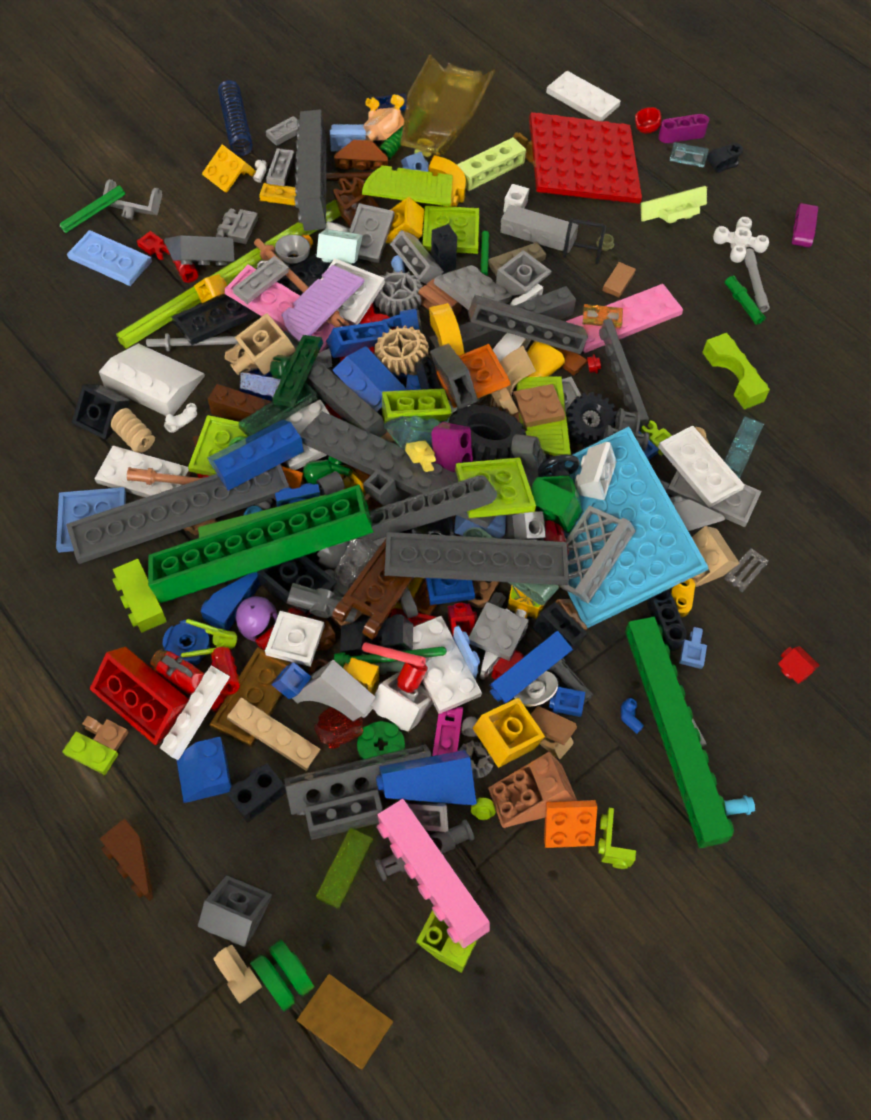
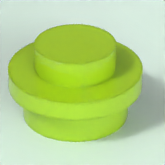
(483, 808)

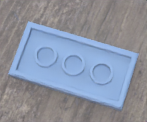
(109, 257)

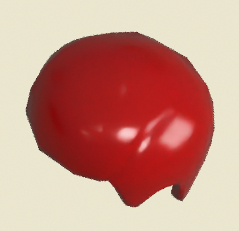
(648, 120)

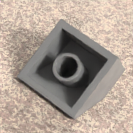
(521, 274)

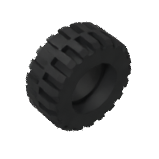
(490, 431)

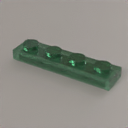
(274, 413)

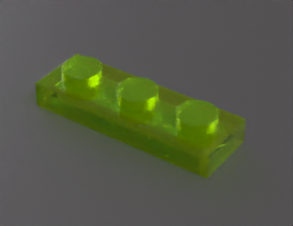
(344, 868)

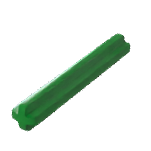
(92, 209)

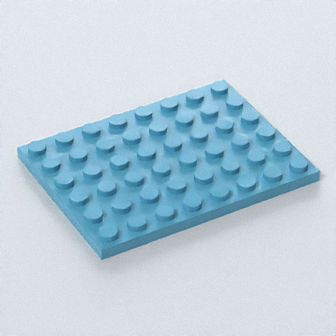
(658, 552)

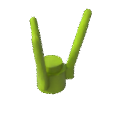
(221, 638)

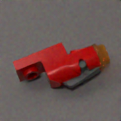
(181, 674)

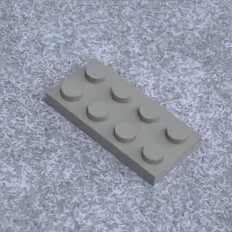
(734, 508)

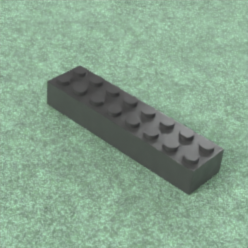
(311, 170)

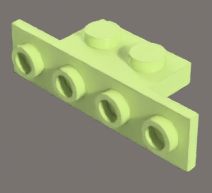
(675, 206)

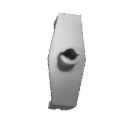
(130, 208)

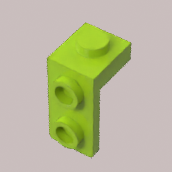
(619, 857)

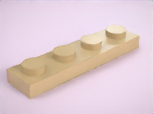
(273, 734)

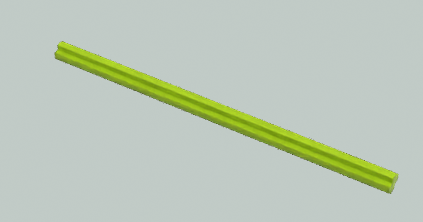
(190, 298)

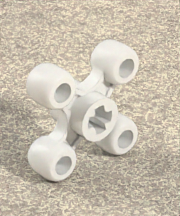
(741, 239)

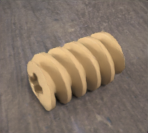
(132, 430)

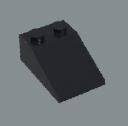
(300, 571)

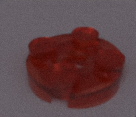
(337, 735)

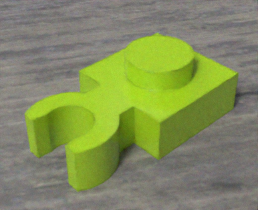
(655, 435)

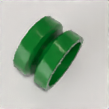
(280, 976)

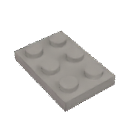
(374, 227)

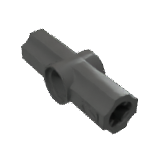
(319, 601)

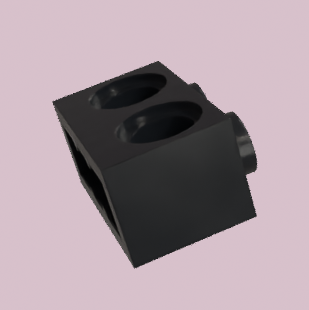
(556, 619)
(261, 797)

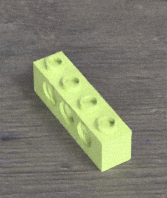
(492, 163)

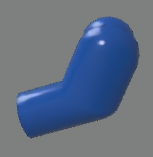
(628, 715)

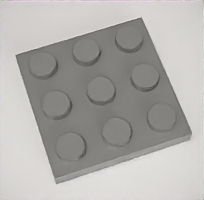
(469, 281)

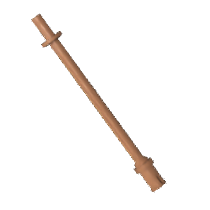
(268, 252)
(150, 476)

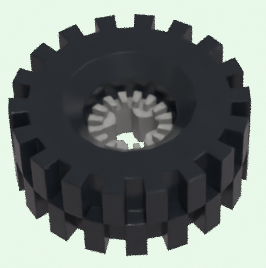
(595, 408)

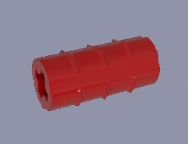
(187, 272)
(224, 661)

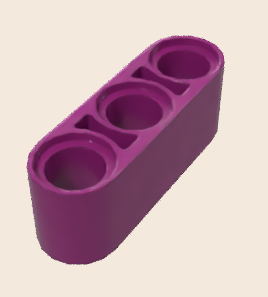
(683, 128)
(804, 225)

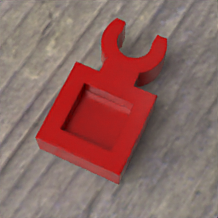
(152, 244)

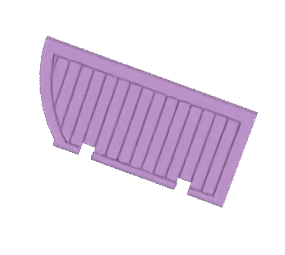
(320, 301)

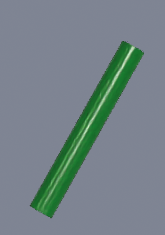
(484, 252)

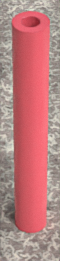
(394, 654)

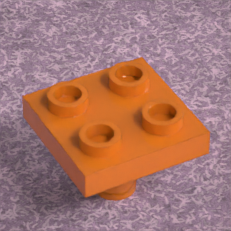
(570, 823)

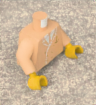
(385, 121)

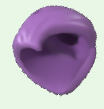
(254, 616)

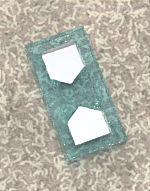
(689, 154)

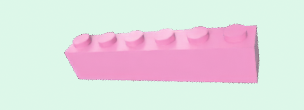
(433, 873)

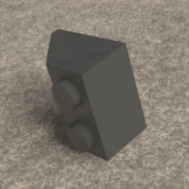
(234, 910)

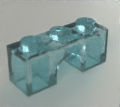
(743, 445)

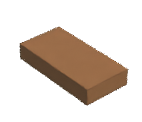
(619, 279)
(553, 726)

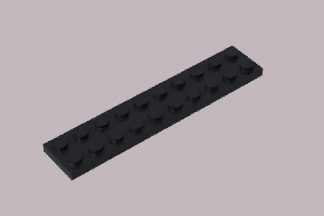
(225, 313)

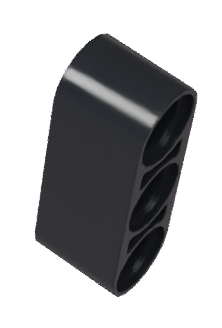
(674, 626)

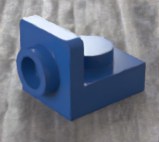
(567, 702)

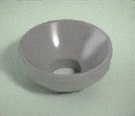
(292, 245)

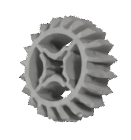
(398, 293)

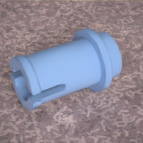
(398, 264)

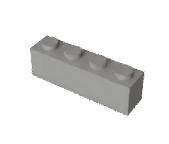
(537, 228)

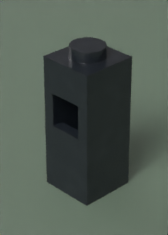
(444, 247)

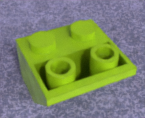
(437, 942)

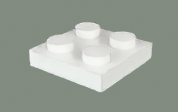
(294, 638)

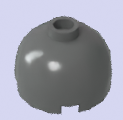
(331, 556)

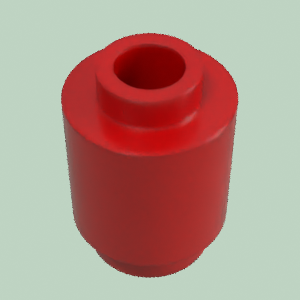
(411, 677)

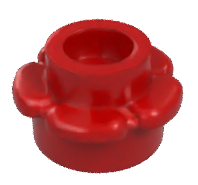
(593, 364)

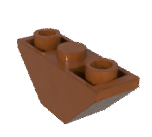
(360, 155)

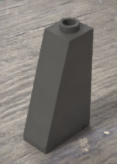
(454, 375)

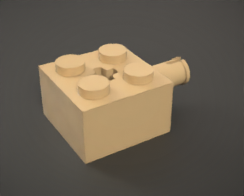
(260, 344)

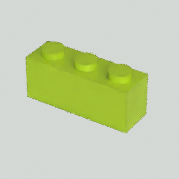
(138, 596)

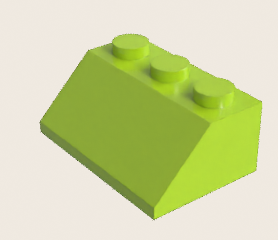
(420, 403)

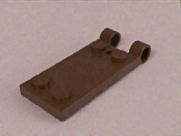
(377, 590)

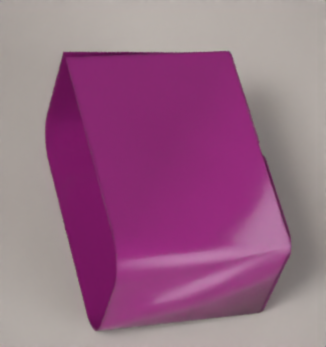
(451, 445)

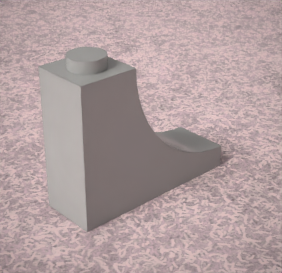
(338, 690)

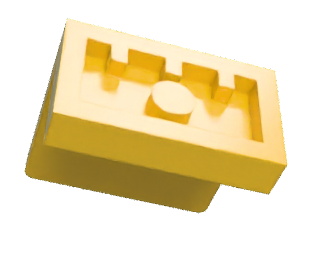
(226, 168)

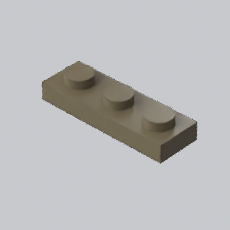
(533, 249)

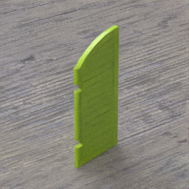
(409, 183)
(552, 435)

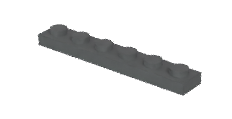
(621, 368)

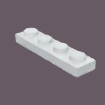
(194, 712)

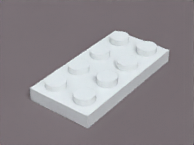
(583, 96)
(115, 466)
(701, 466)
(448, 676)

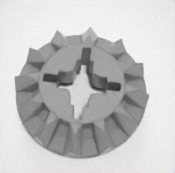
(485, 764)

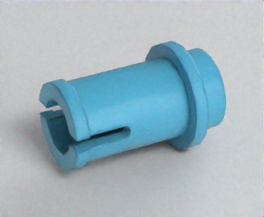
(739, 806)

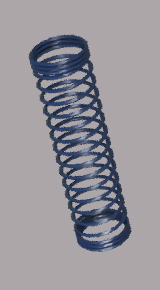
(223, 99)

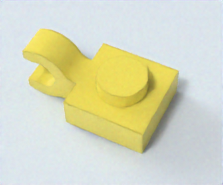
(421, 452)

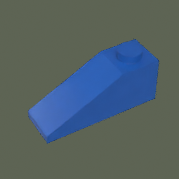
(351, 338)
(223, 604)

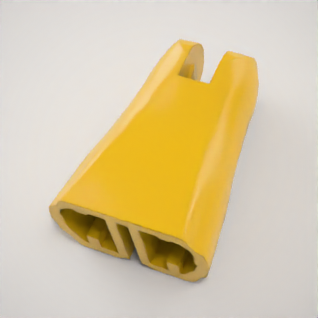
(544, 359)

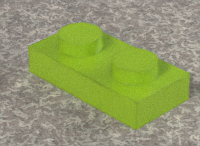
(90, 753)

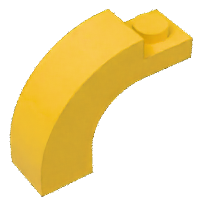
(445, 166)
(446, 327)

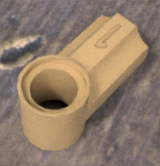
(239, 977)

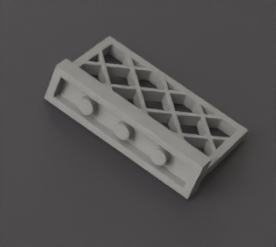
(605, 557)

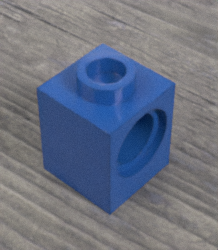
(291, 680)

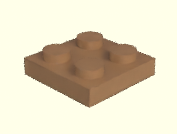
(538, 405)

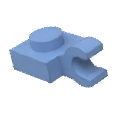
(692, 651)

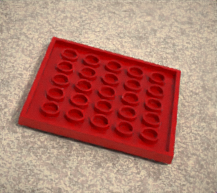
(584, 158)

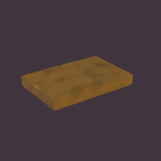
(345, 1021)

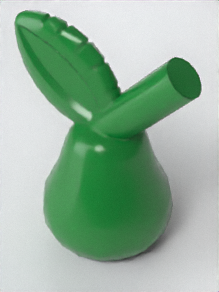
(317, 469)

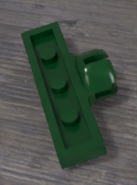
(294, 370)

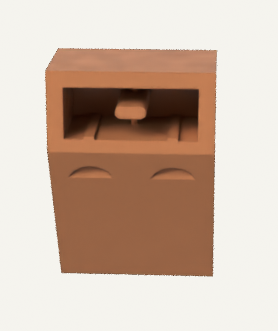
(525, 792)

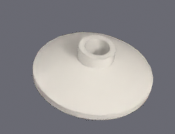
(539, 690)

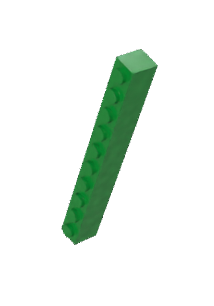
(678, 734)

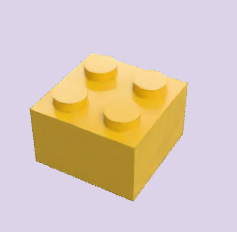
(508, 732)

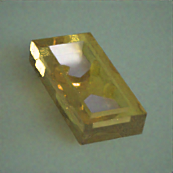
(597, 314)

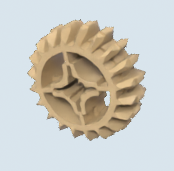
(413, 349)

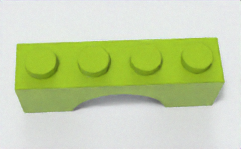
(723, 352)

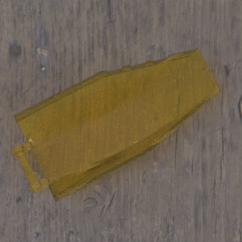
(441, 105)

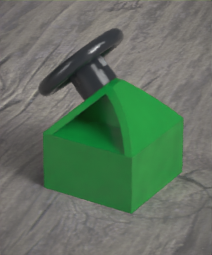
(557, 493)

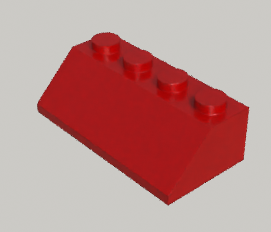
(138, 694)

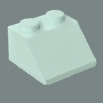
(338, 245)

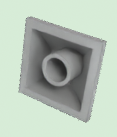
(694, 514)

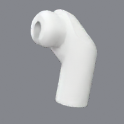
(261, 167)

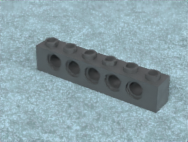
(346, 775)

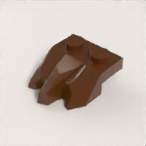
(350, 197)

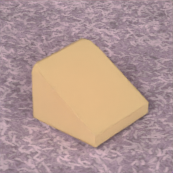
(556, 748)

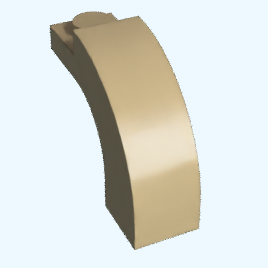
(517, 366)

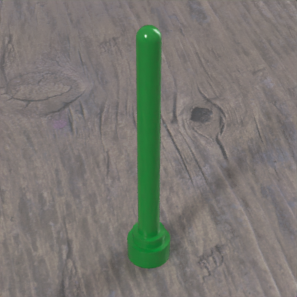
(341, 658)

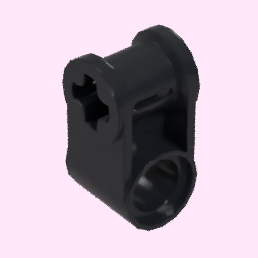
(725, 157)

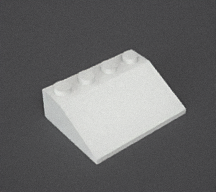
(150, 378)

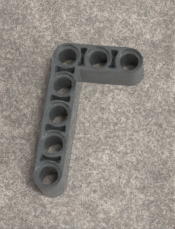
(532, 456)

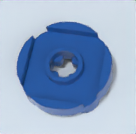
(198, 637)

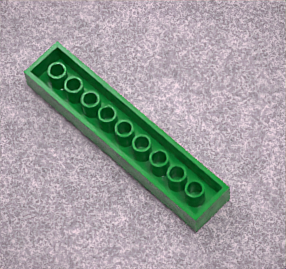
(259, 544)

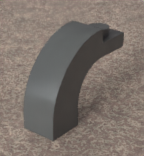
(383, 489)

